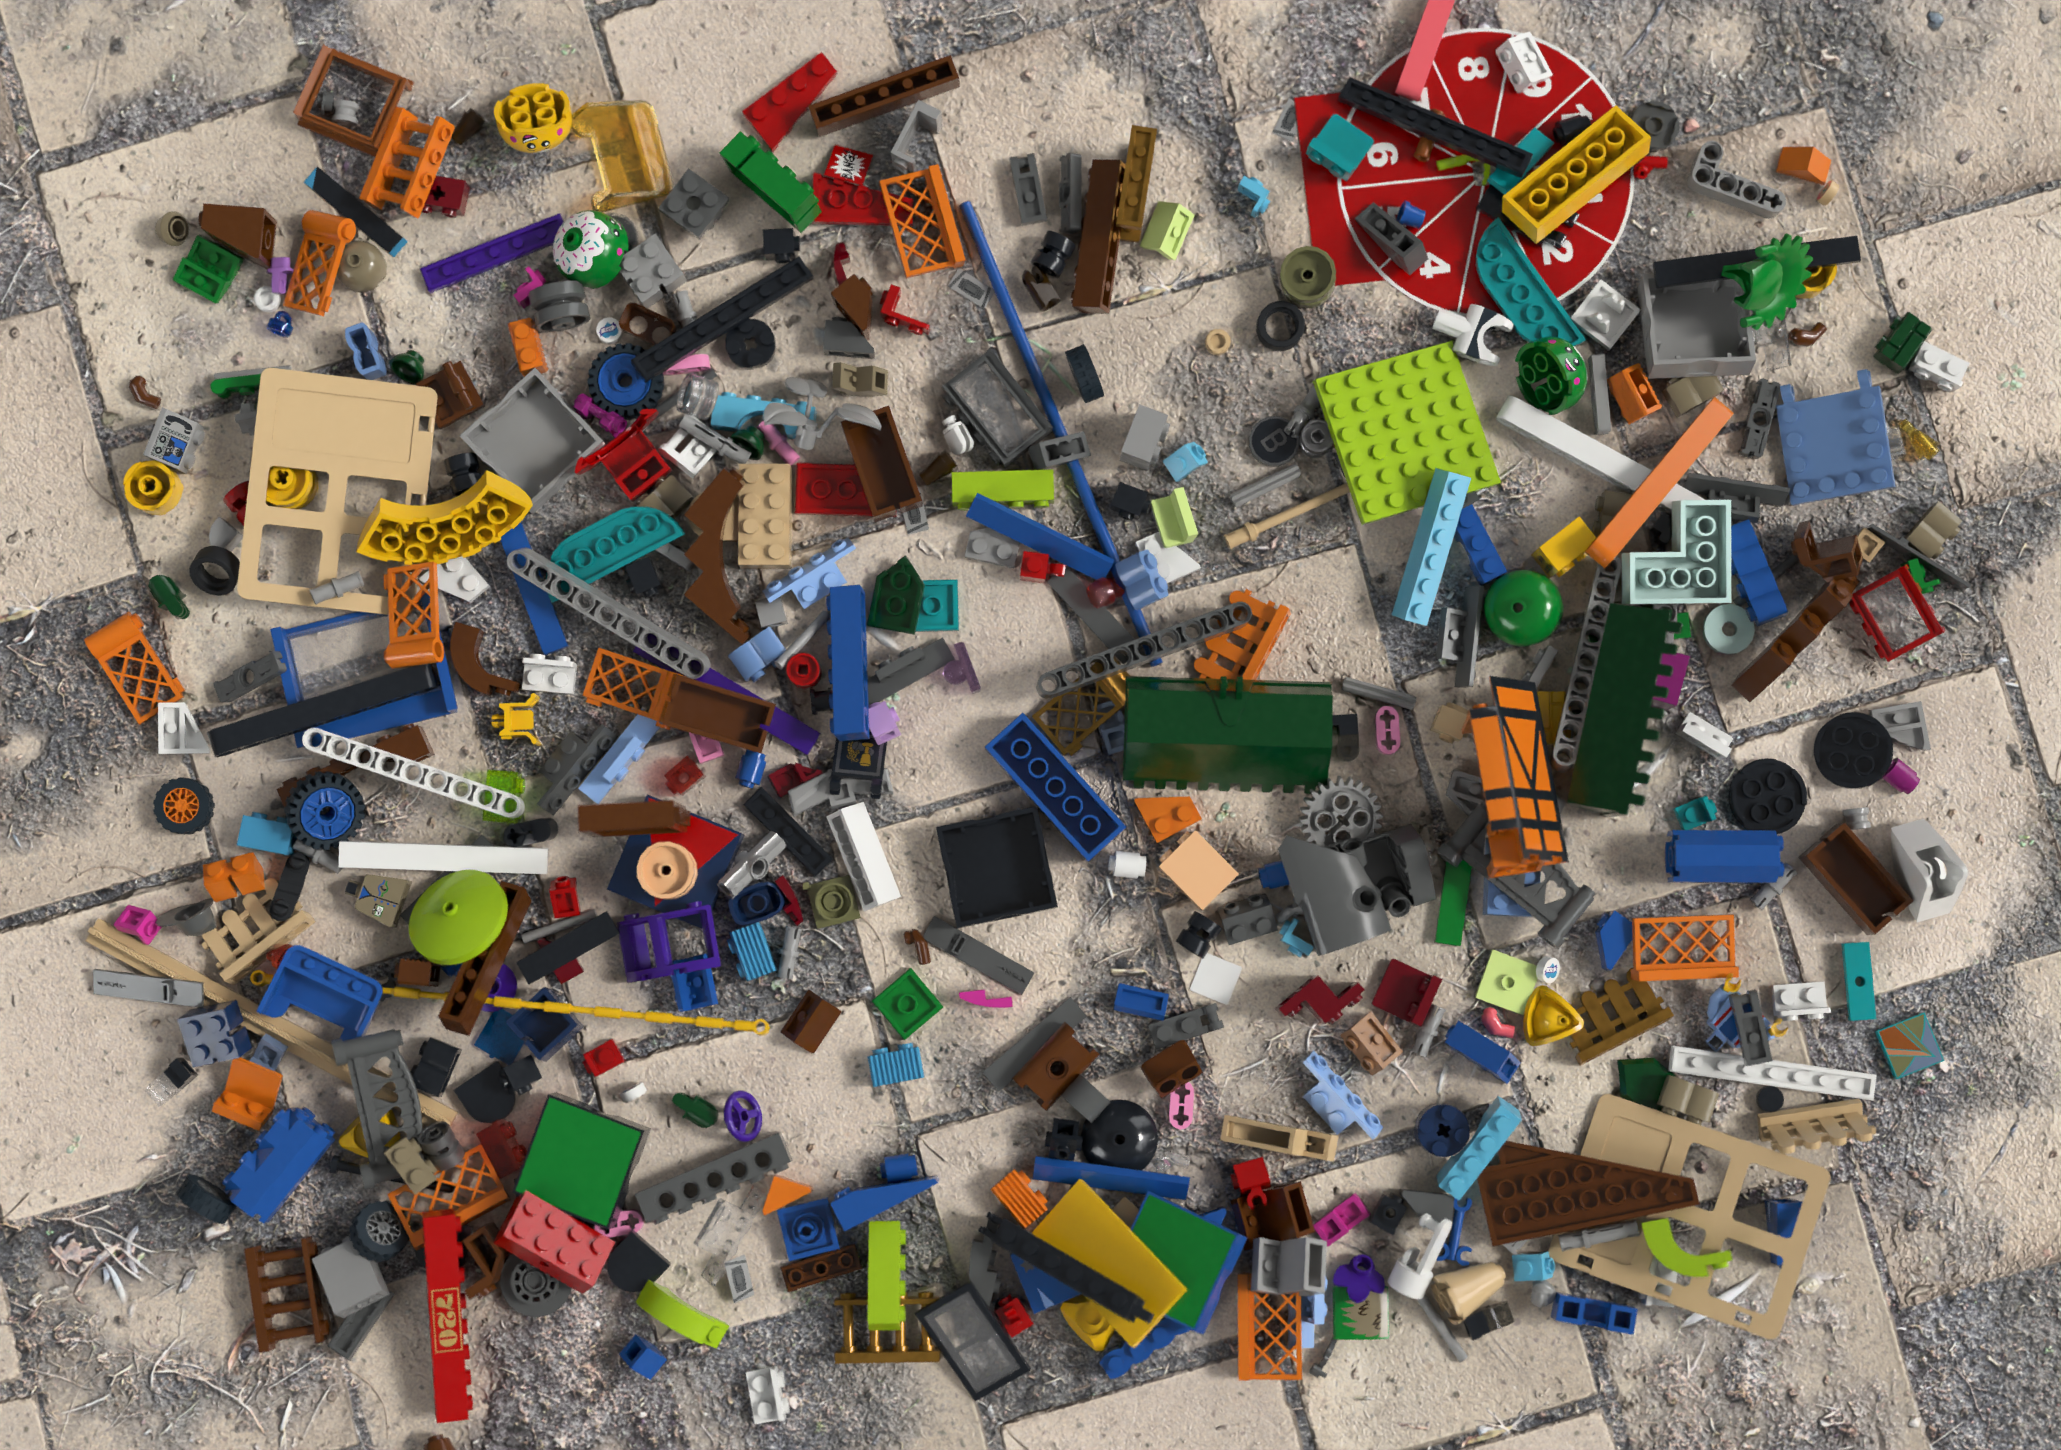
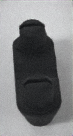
(289, 887)

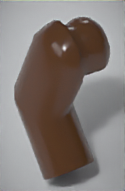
(1806, 337)
(138, 390)
(920, 944)

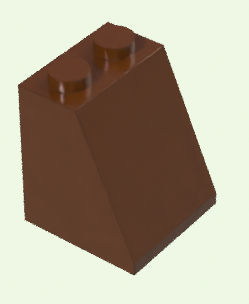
(242, 230)

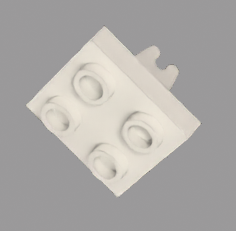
(1605, 315)

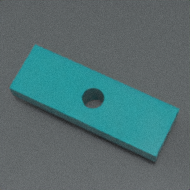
(1534, 143)
(1858, 964)

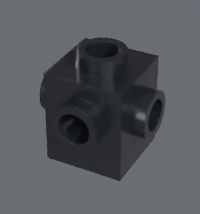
(1063, 1139)

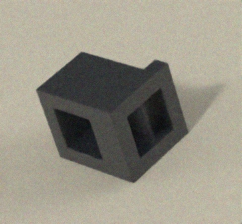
(1379, 1217)

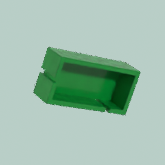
(770, 181)

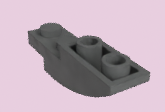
(979, 1274)

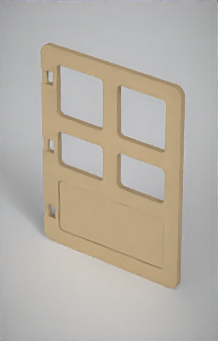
(340, 430)
(1660, 1142)

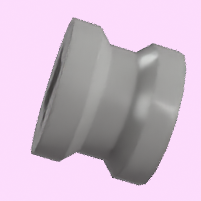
(345, 113)
(1857, 818)

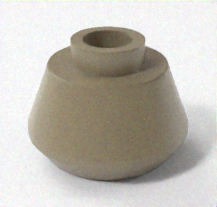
(172, 228)

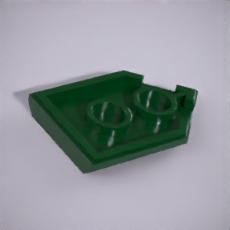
(897, 598)
(1642, 1081)

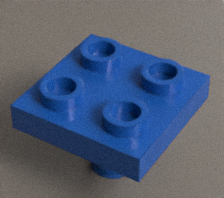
(808, 1229)

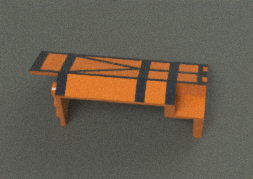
(1516, 780)

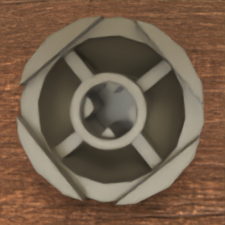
(361, 266)

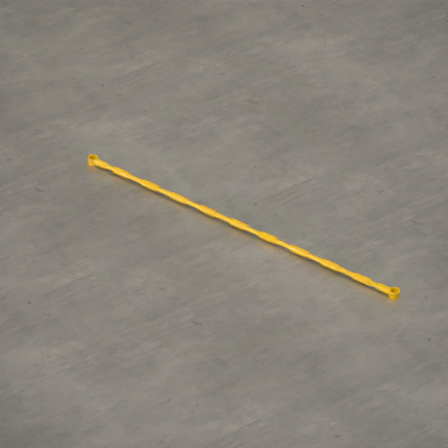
(567, 1008)

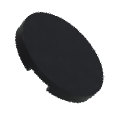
(1853, 750)
(1767, 796)

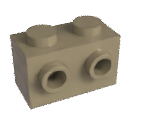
(410, 1165)

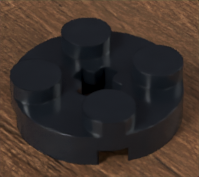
(754, 357)

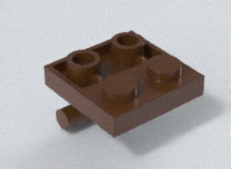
(455, 394)

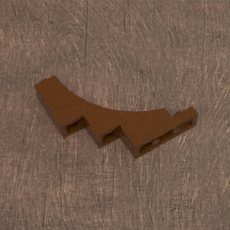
(711, 589)

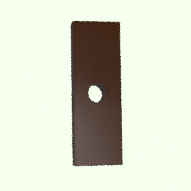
(837, 1263)

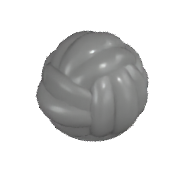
(1542, 1293)

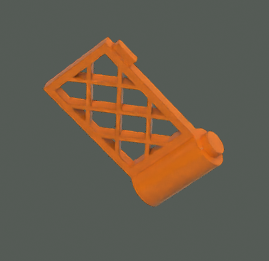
(331, 232)
(118, 637)
(420, 647)
(658, 699)

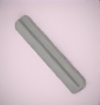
(1265, 485)
(1378, 693)

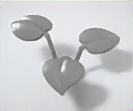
(806, 428)

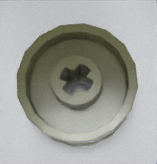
(1311, 262)

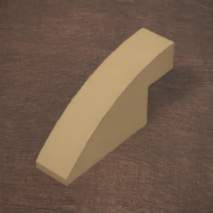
(1279, 1138)

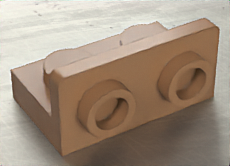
(1371, 1044)

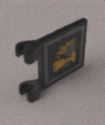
(858, 760)

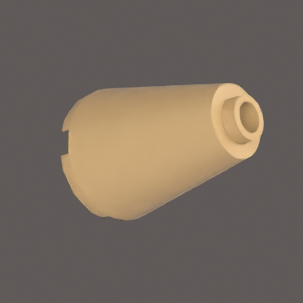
(1466, 1289)

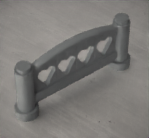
(1556, 916)
(361, 1056)

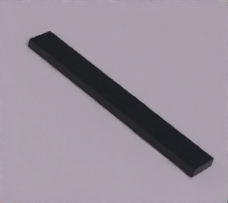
(1435, 127)
(1710, 267)
(721, 319)

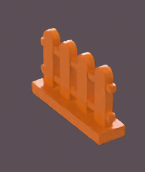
(1252, 634)

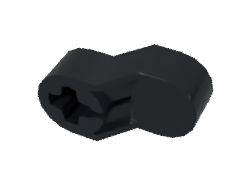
(519, 833)

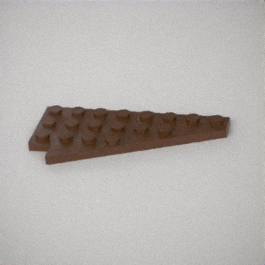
(1558, 1192)

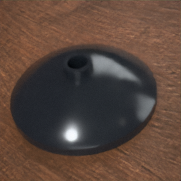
(1126, 1119)

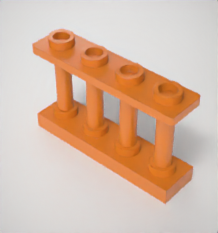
(390, 154)

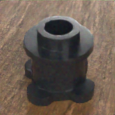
(820, 701)

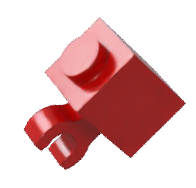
(1036, 567)
(1251, 1179)
(1013, 1315)

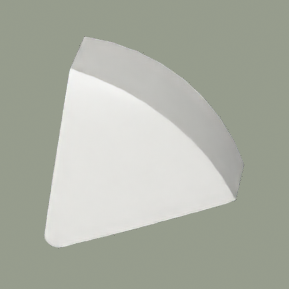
(1920, 871)

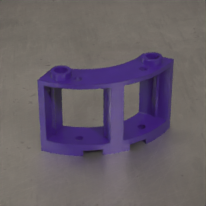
(635, 946)

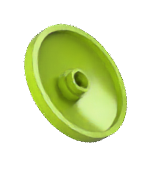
(458, 917)

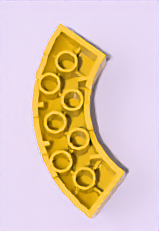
(445, 528)

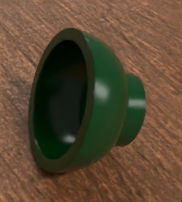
(408, 366)
(750, 440)

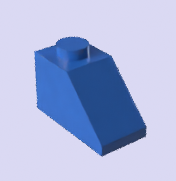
(1612, 938)

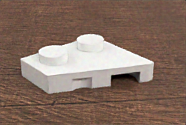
(179, 731)

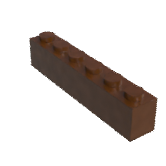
(884, 96)
(1099, 238)
(479, 973)

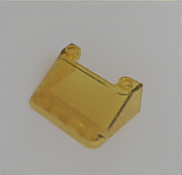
(626, 150)

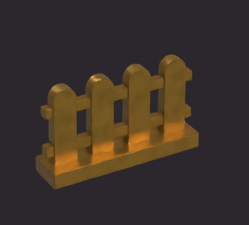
(1626, 1015)

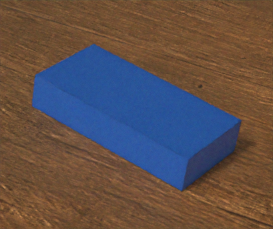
(1141, 1002)

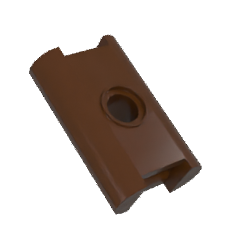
(1037, 1071)

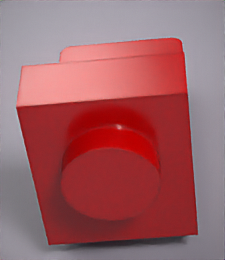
(889, 301)

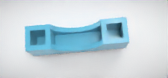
(733, 412)
(1466, 1166)

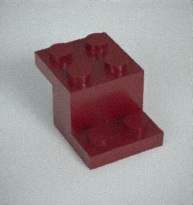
(1320, 1000)

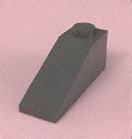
(1393, 238)

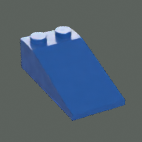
(866, 1202)

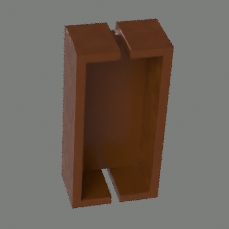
(882, 466)
(717, 713)
(1855, 879)

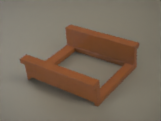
(336, 132)

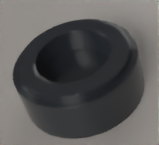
(1769, 1099)

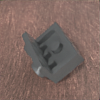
(1247, 918)

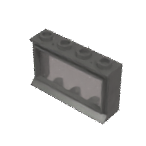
(996, 409)

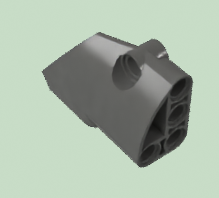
(1396, 865)
(1330, 895)

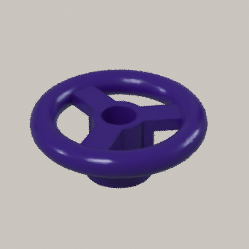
(737, 1117)

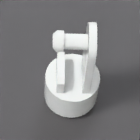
(1412, 1277)

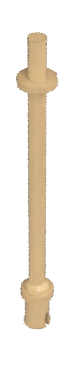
(1251, 531)

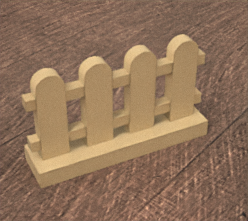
(255, 951)
(1810, 1120)

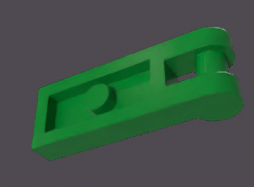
(243, 384)

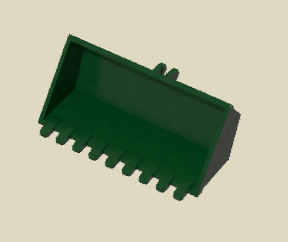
(1621, 709)
(1227, 732)

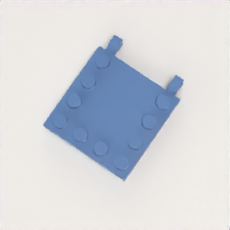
(1835, 443)

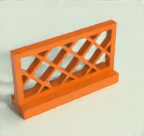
(943, 215)
(1683, 970)
(468, 1212)
(1247, 1333)

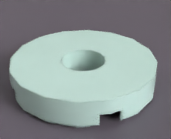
(1717, 639)

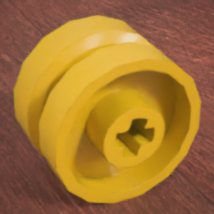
(298, 490)

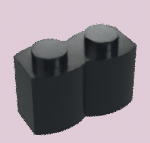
(435, 1066)

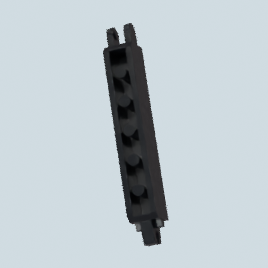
(1067, 1270)

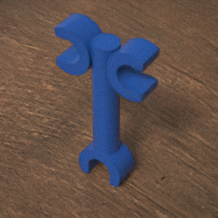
(1452, 1250)

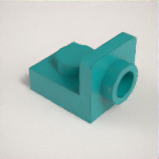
(1695, 813)

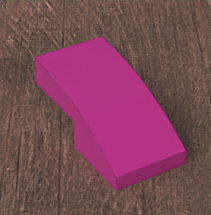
(979, 998)
(1341, 1219)

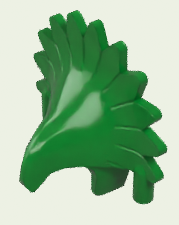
(1771, 280)

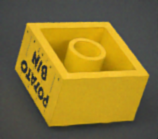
(1558, 553)

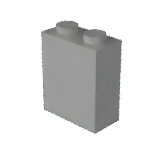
(349, 1278)

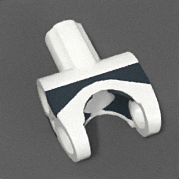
(1470, 332)

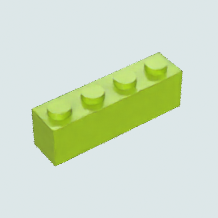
(1004, 487)
(885, 1275)

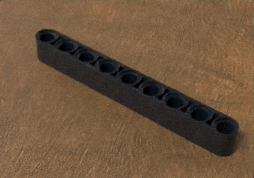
(322, 709)

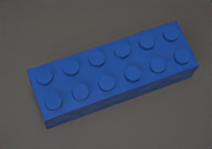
(1055, 787)

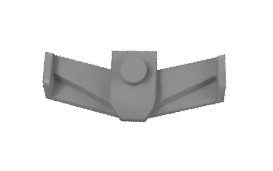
(817, 791)

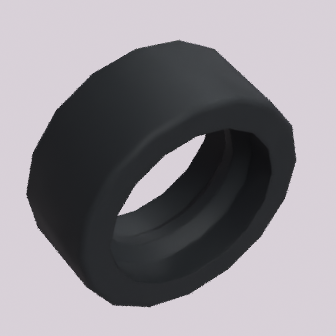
(1294, 312)
(209, 583)

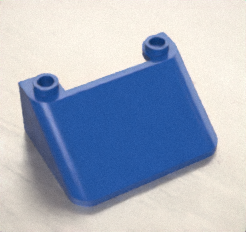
(323, 990)

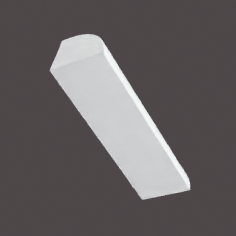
(863, 856)

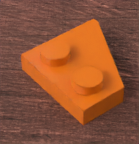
(1167, 815)

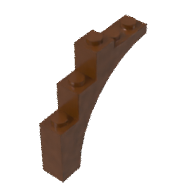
(1795, 637)

